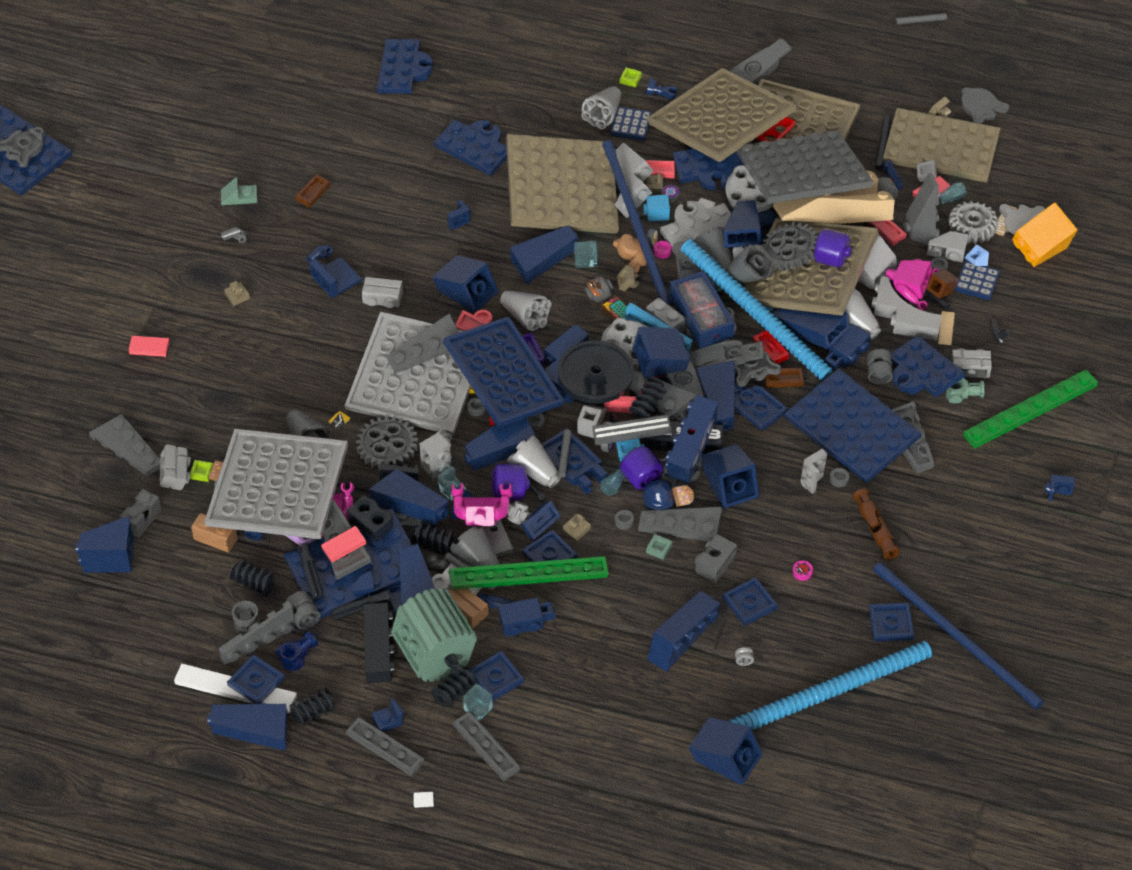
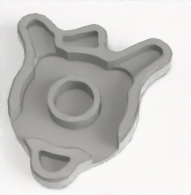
(1017, 218)

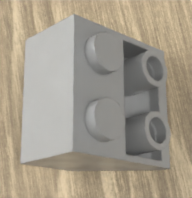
(878, 262)

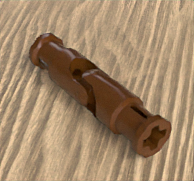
(875, 522)

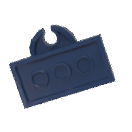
(402, 66)
(474, 144)
(695, 165)
(923, 368)

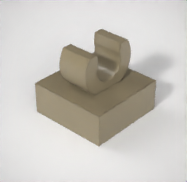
(940, 108)
(654, 183)
(627, 278)
(236, 293)
(577, 526)

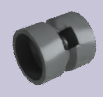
(879, 366)
(303, 610)
(245, 615)

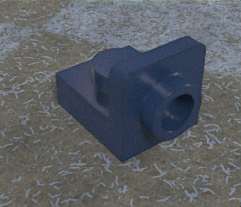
(460, 216)
(1059, 484)
(388, 717)

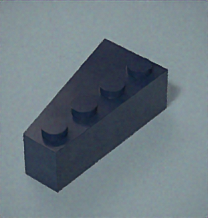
(682, 630)

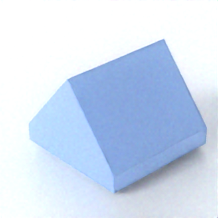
(978, 256)

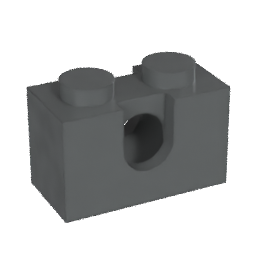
(144, 501)
(716, 558)

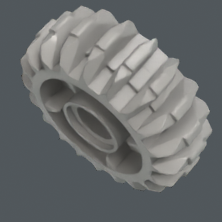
(974, 220)

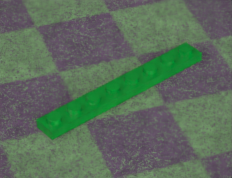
(1030, 409)
(528, 573)

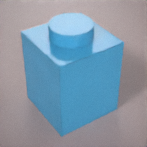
(657, 208)

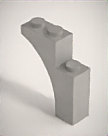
(635, 172)
(904, 317)

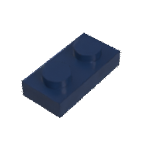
(540, 520)

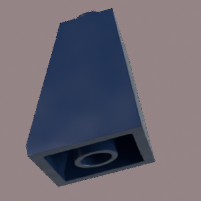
(466, 282)
(660, 351)
(731, 475)
(107, 548)
(726, 749)

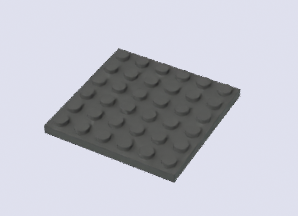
(804, 167)

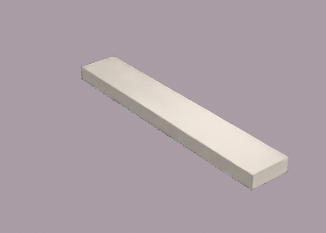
(217, 684)

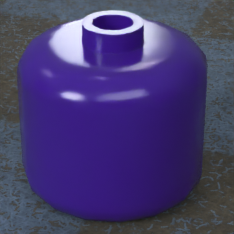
(832, 248)
(641, 467)
(510, 474)

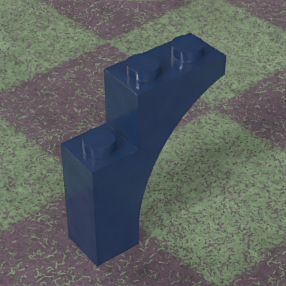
(555, 351)

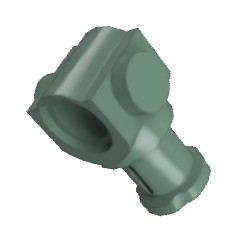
(963, 389)

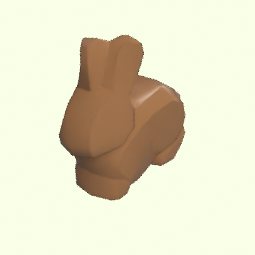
(630, 249)

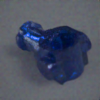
(297, 650)

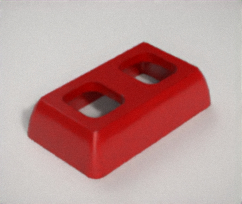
(786, 123)

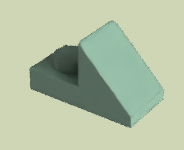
(235, 194)

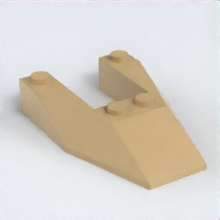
(841, 207)

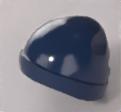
(658, 495)

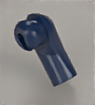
(320, 252)

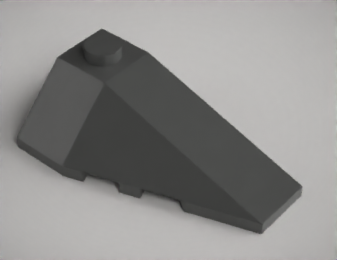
(922, 214)

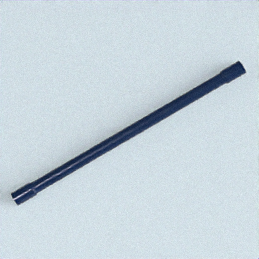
(636, 222)
(1026, 693)

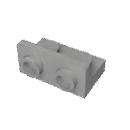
(813, 470)

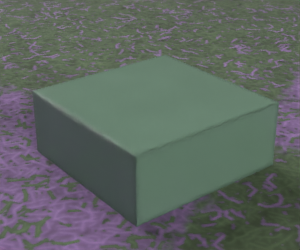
(659, 547)

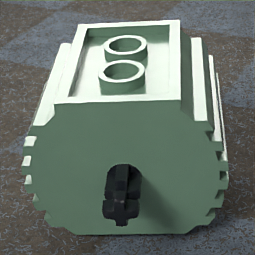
(434, 635)

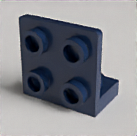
(334, 277)

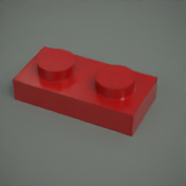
(773, 348)

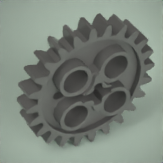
(790, 246)
(386, 442)

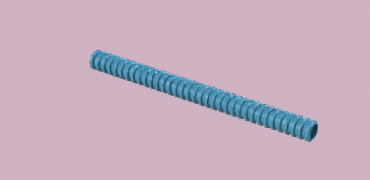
(756, 309)
(835, 686)

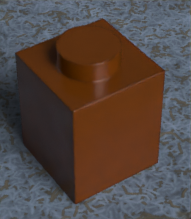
(942, 283)

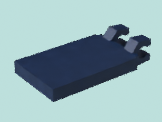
(581, 461)

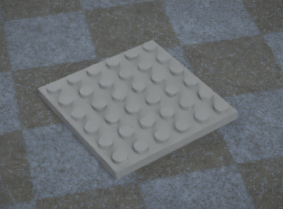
(423, 395)
(276, 484)

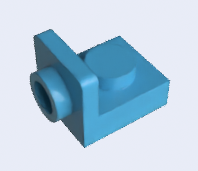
(626, 446)

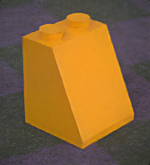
(1045, 235)

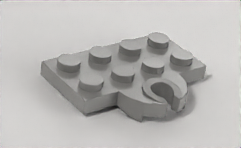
(691, 224)

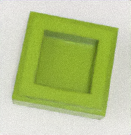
(630, 77)
(201, 470)

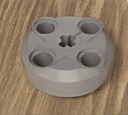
(745, 189)
(623, 338)

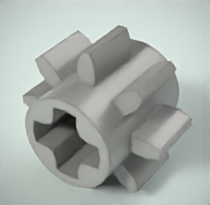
(518, 512)

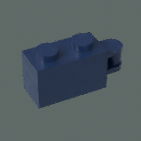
(848, 347)
(524, 616)

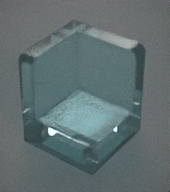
(585, 254)
(446, 480)
(478, 701)

